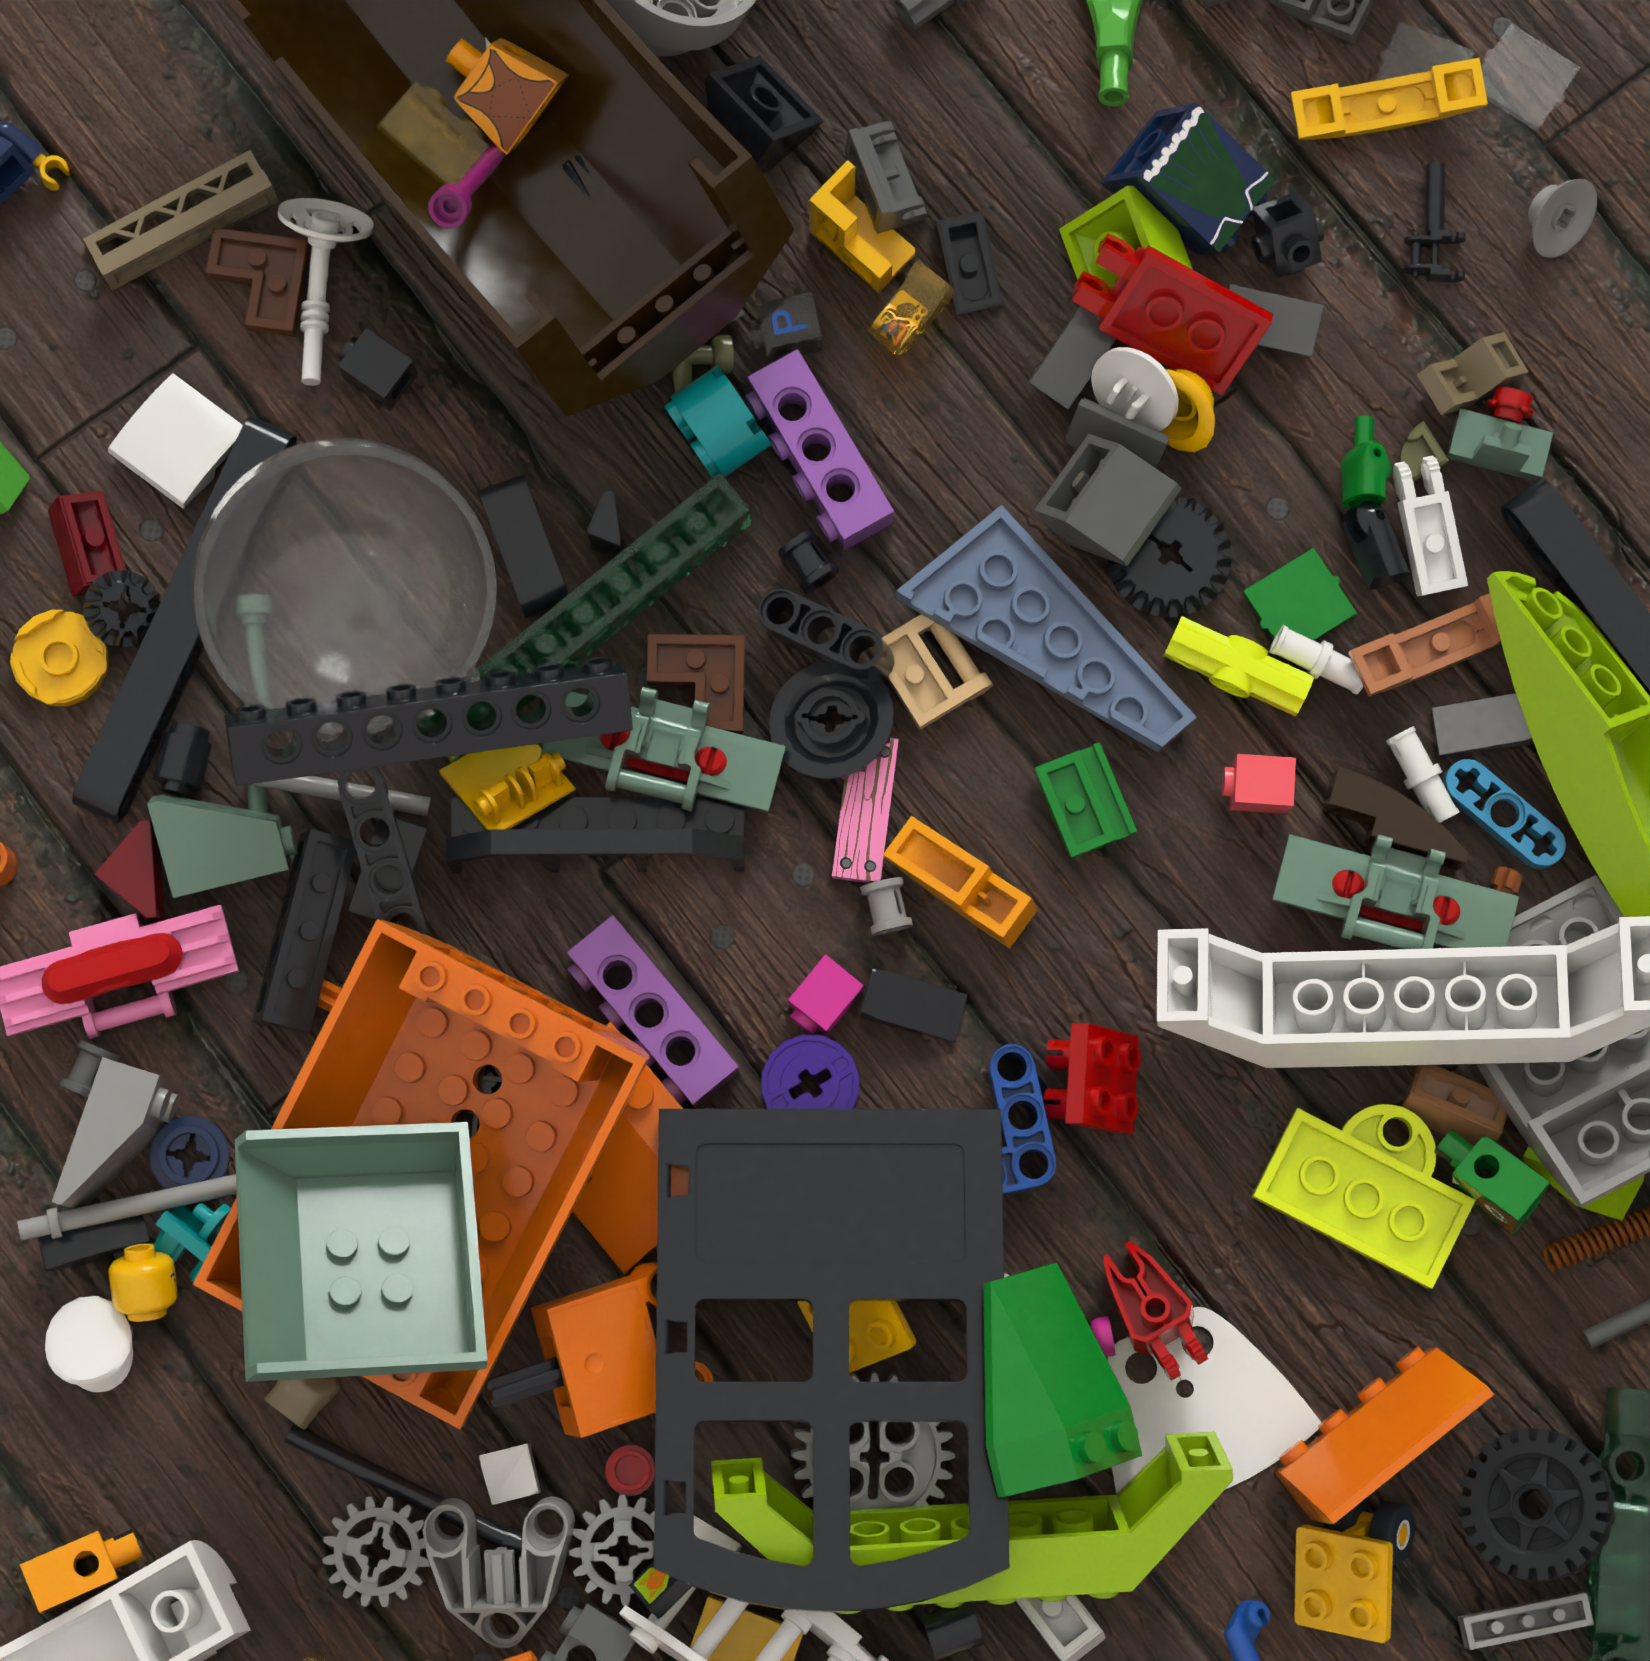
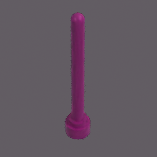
(453, 202)

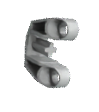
(459, 1577)

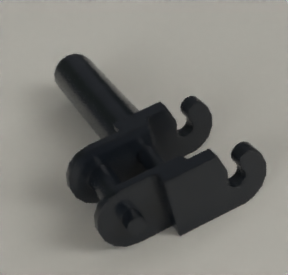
(1435, 230)

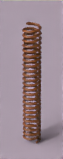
(1630, 1233)

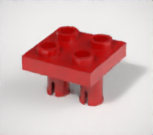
(1100, 1079)

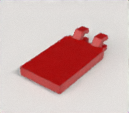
(1172, 312)

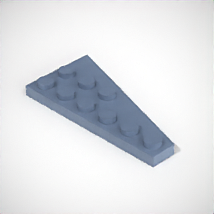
(1026, 612)

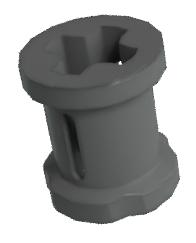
(86, 1068)

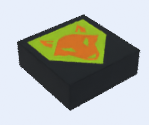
(658, 1590)

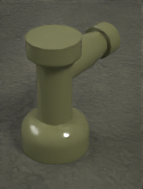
(718, 352)

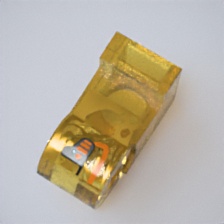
(911, 309)

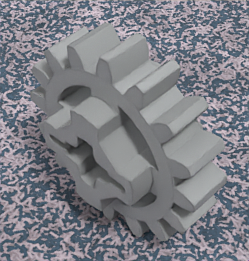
(356, 1546)
(591, 1551)

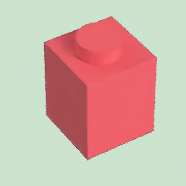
(1260, 783)

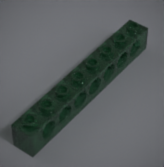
(620, 589)

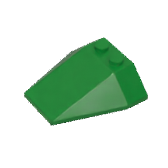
(1048, 1387)

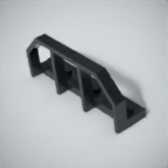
(605, 828)

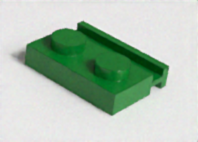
(1085, 801)

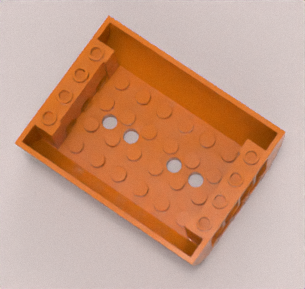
(409, 1051)

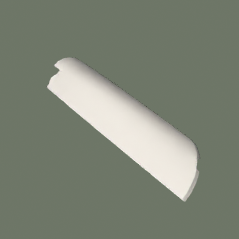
(161, 1613)

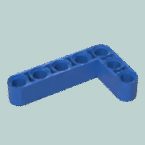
(1017, 1141)

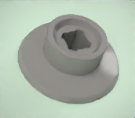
(1562, 216)

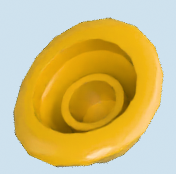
(1195, 415)

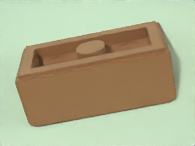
(1455, 1103)

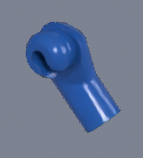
(1244, 1628)

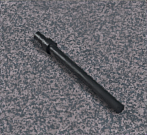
(399, 1487)

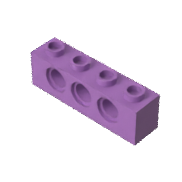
(793, 383)
(613, 946)

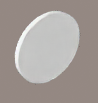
(1135, 387)

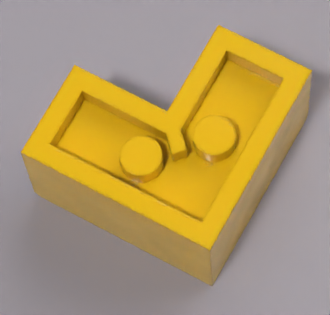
(847, 230)

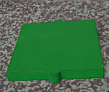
(1300, 597)

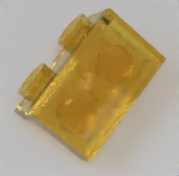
(433, 134)

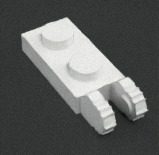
(1429, 530)

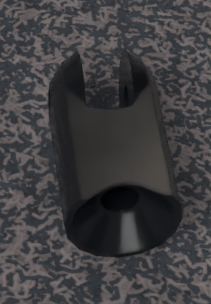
(1375, 545)

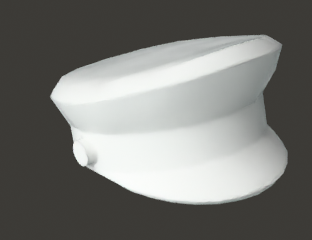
(90, 1344)

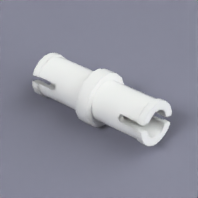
(1316, 658)
(1422, 775)

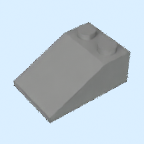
(116, 1125)

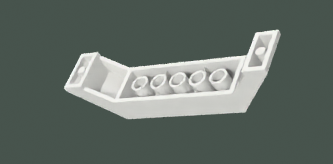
(1406, 1002)

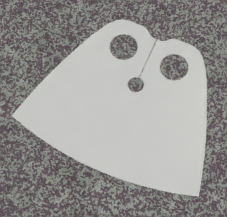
(1233, 1394)

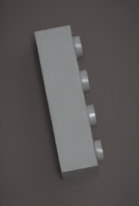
(1525, 1620)

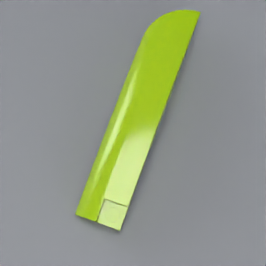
(1587, 729)

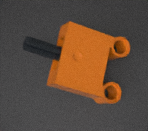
(595, 1356)

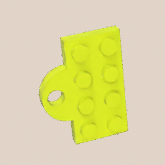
(1368, 1191)

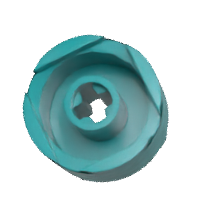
(719, 420)

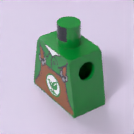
(1505, 1197)

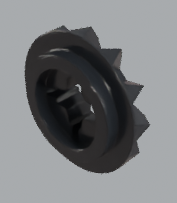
(105, 622)

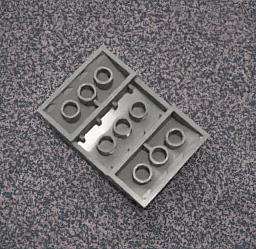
(1590, 1113)

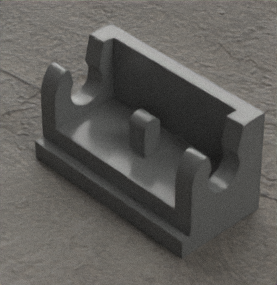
(883, 177)
(1293, 323)

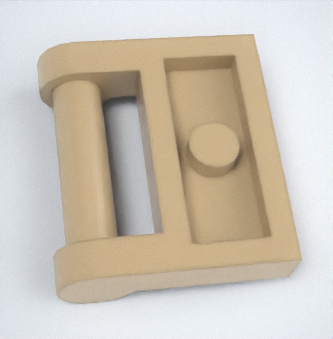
(920, 680)

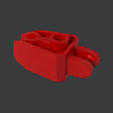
(1153, 1310)

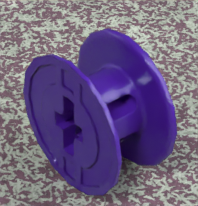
(814, 1057)

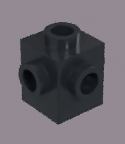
(1287, 235)

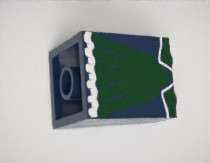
(1193, 176)

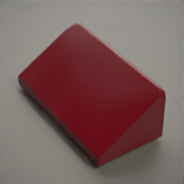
(85, 538)

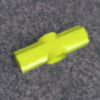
(1239, 666)

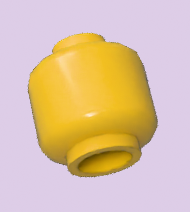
(143, 1283)

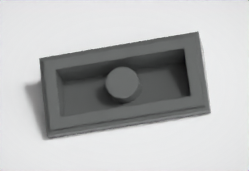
(1112, 426)

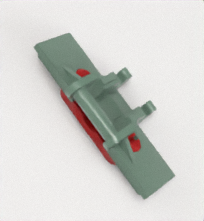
(678, 746)
(1396, 891)

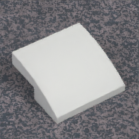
(176, 440)

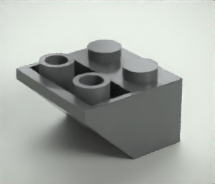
(1106, 500)

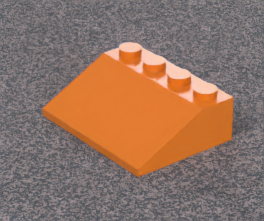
(623, 1193)
(1380, 1433)

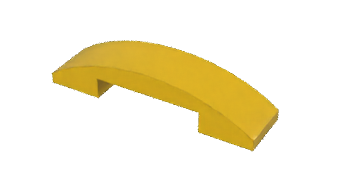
(1389, 102)

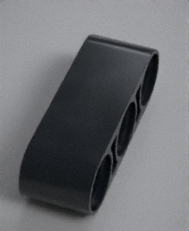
(523, 545)
(808, 623)

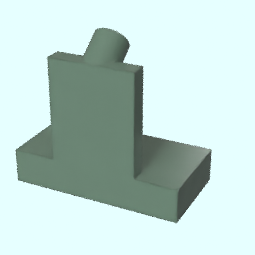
(1499, 445)

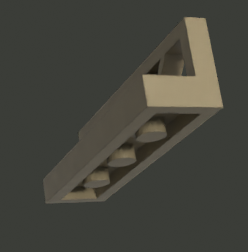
(185, 227)

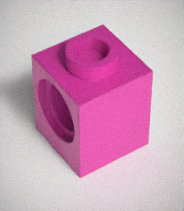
(824, 997)

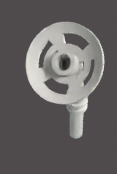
(322, 233)

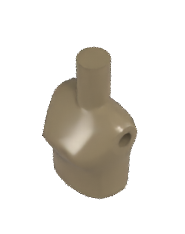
(302, 1398)

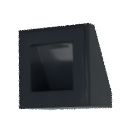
(604, 526)

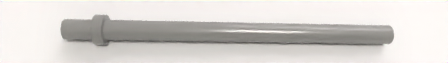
(58, 1222)

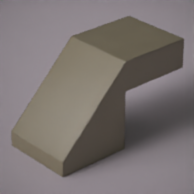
(1472, 374)

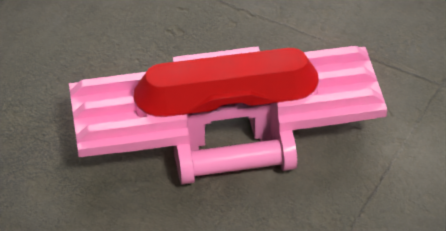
(114, 957)

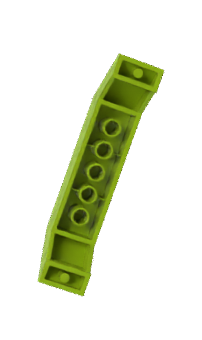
(1054, 1543)

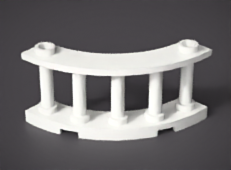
(827, 1626)

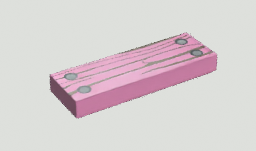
(865, 819)

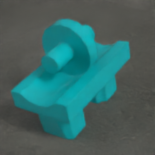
(191, 1231)

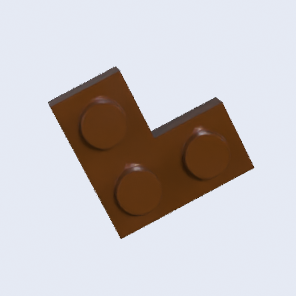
(272, 267)
(710, 664)

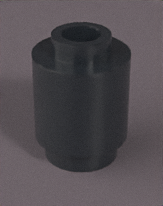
(183, 759)

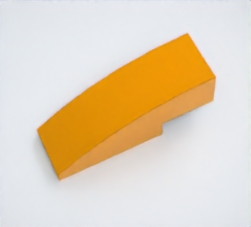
(961, 882)

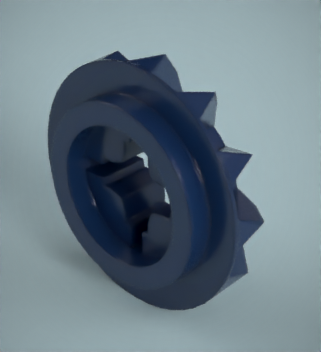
(177, 1136)

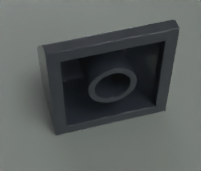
(760, 110)

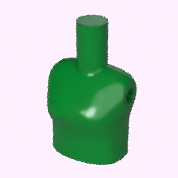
(1364, 467)

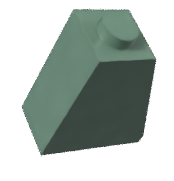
(217, 843)

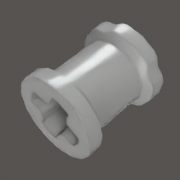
(886, 906)

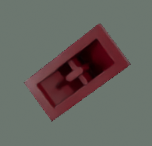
(136, 871)

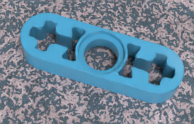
(1524, 846)

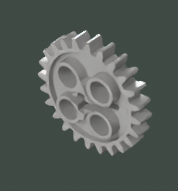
(918, 1453)

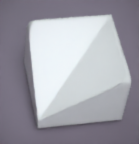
(510, 1473)

